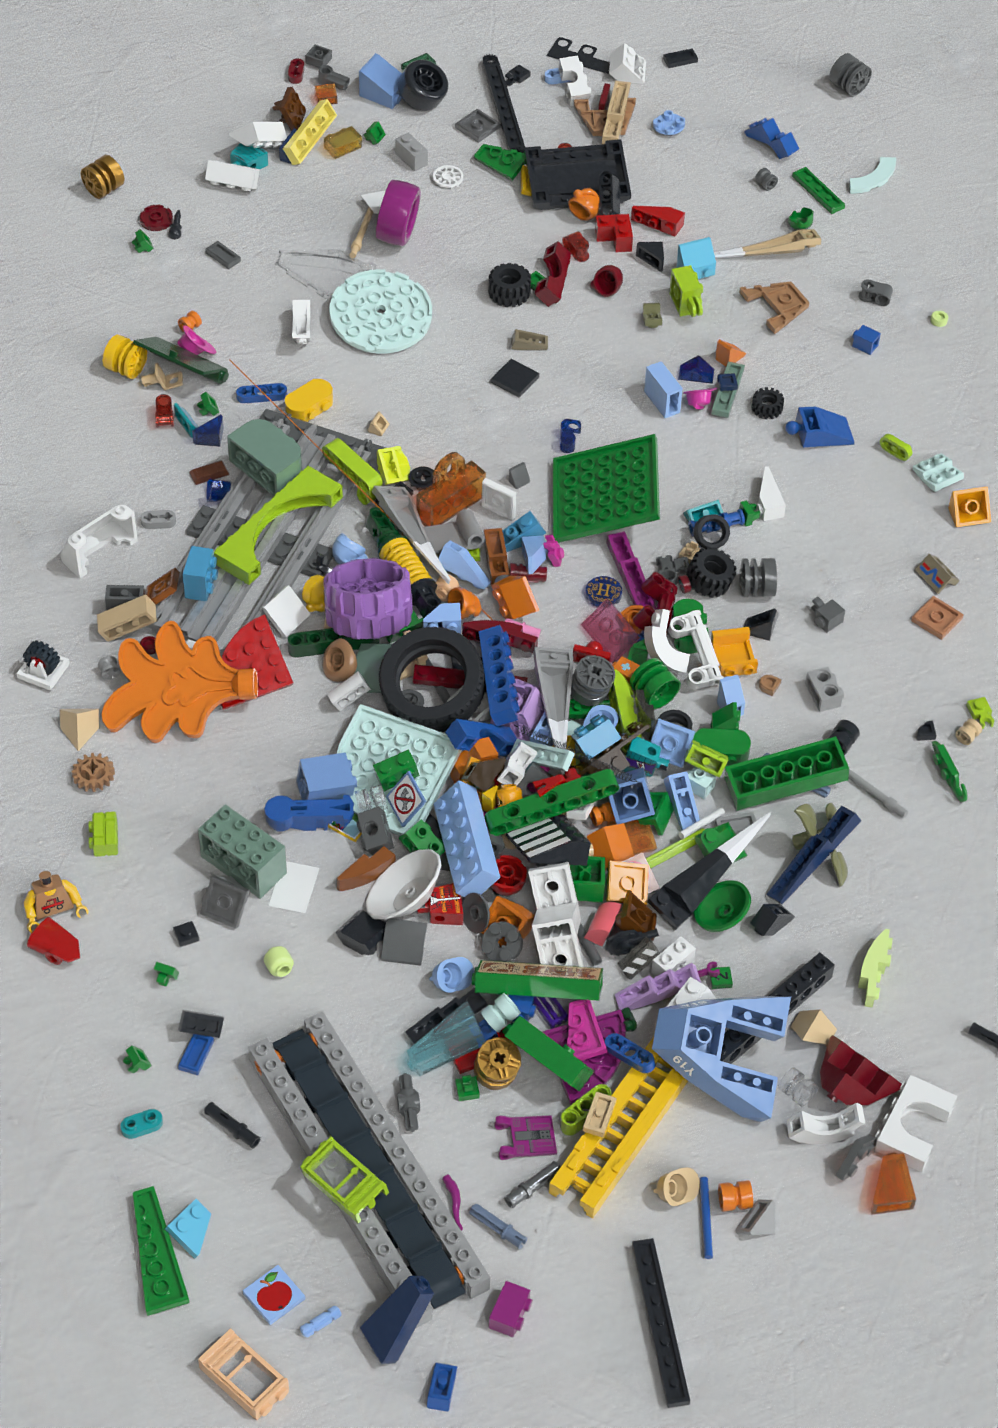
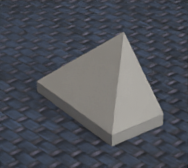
(759, 1219)

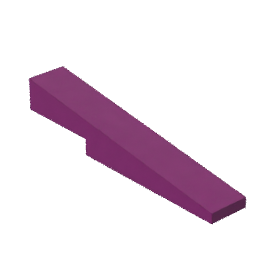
(628, 568)

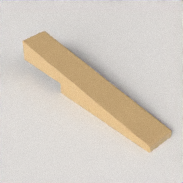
(616, 111)

